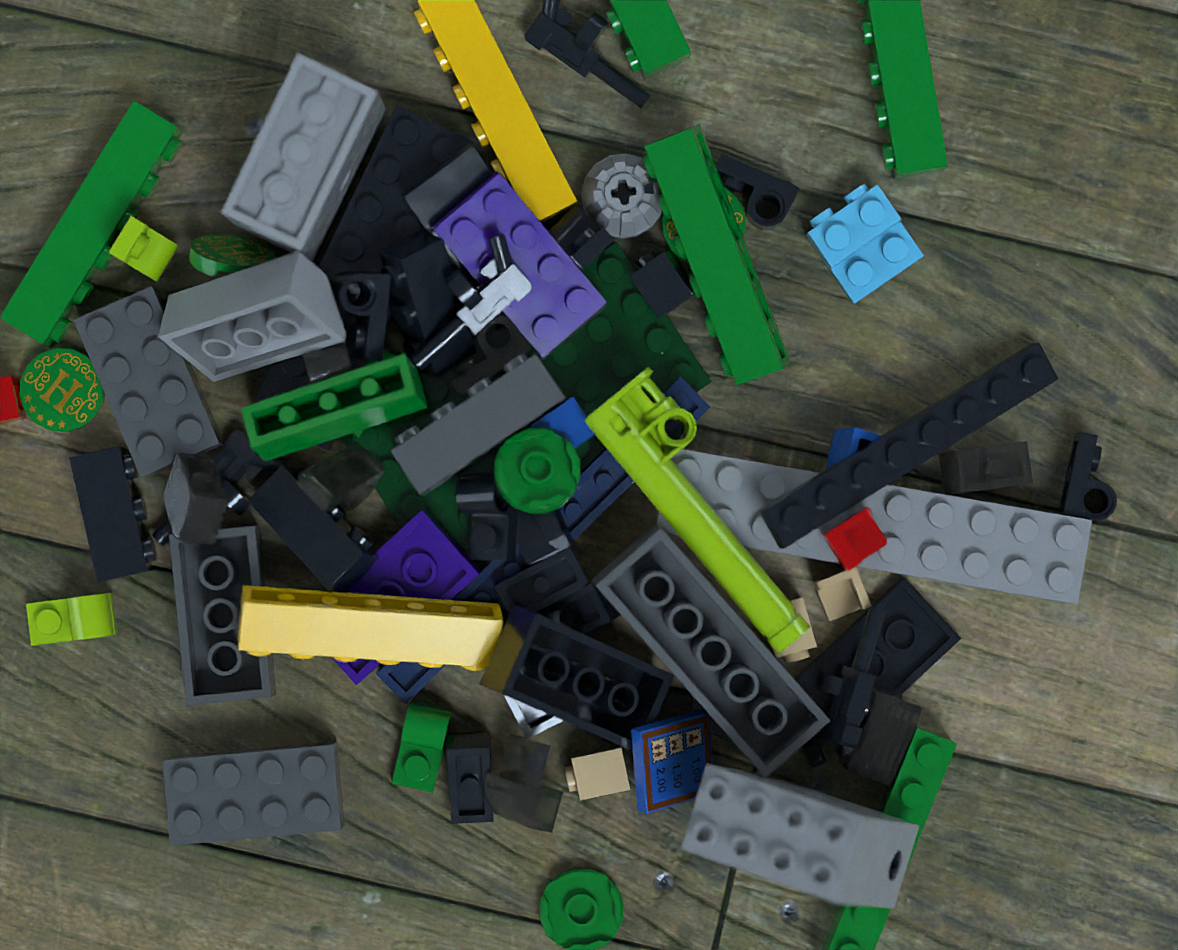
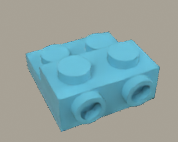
(863, 242)

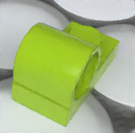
(143, 249)
(71, 619)

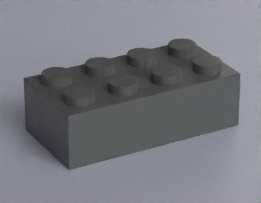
(147, 383)
(477, 425)
(208, 611)
(253, 793)

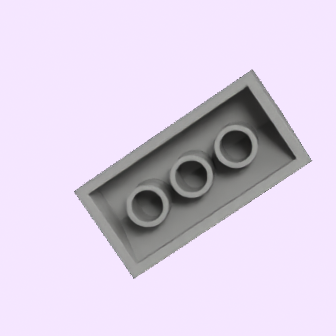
(253, 317)

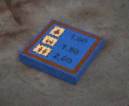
(671, 760)

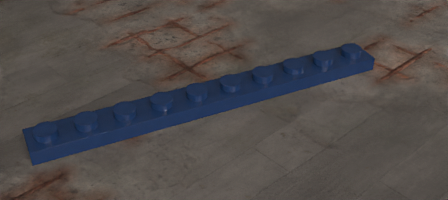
(597, 489)

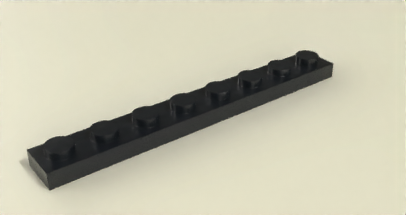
(908, 445)

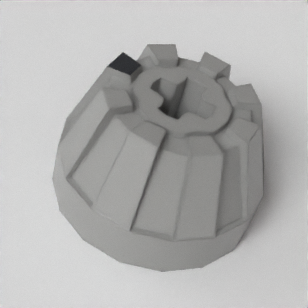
(621, 196)

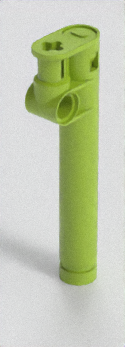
(635, 435)

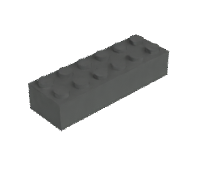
(710, 650)

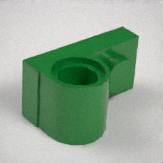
(422, 746)

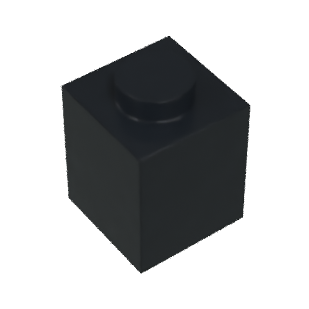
(662, 282)

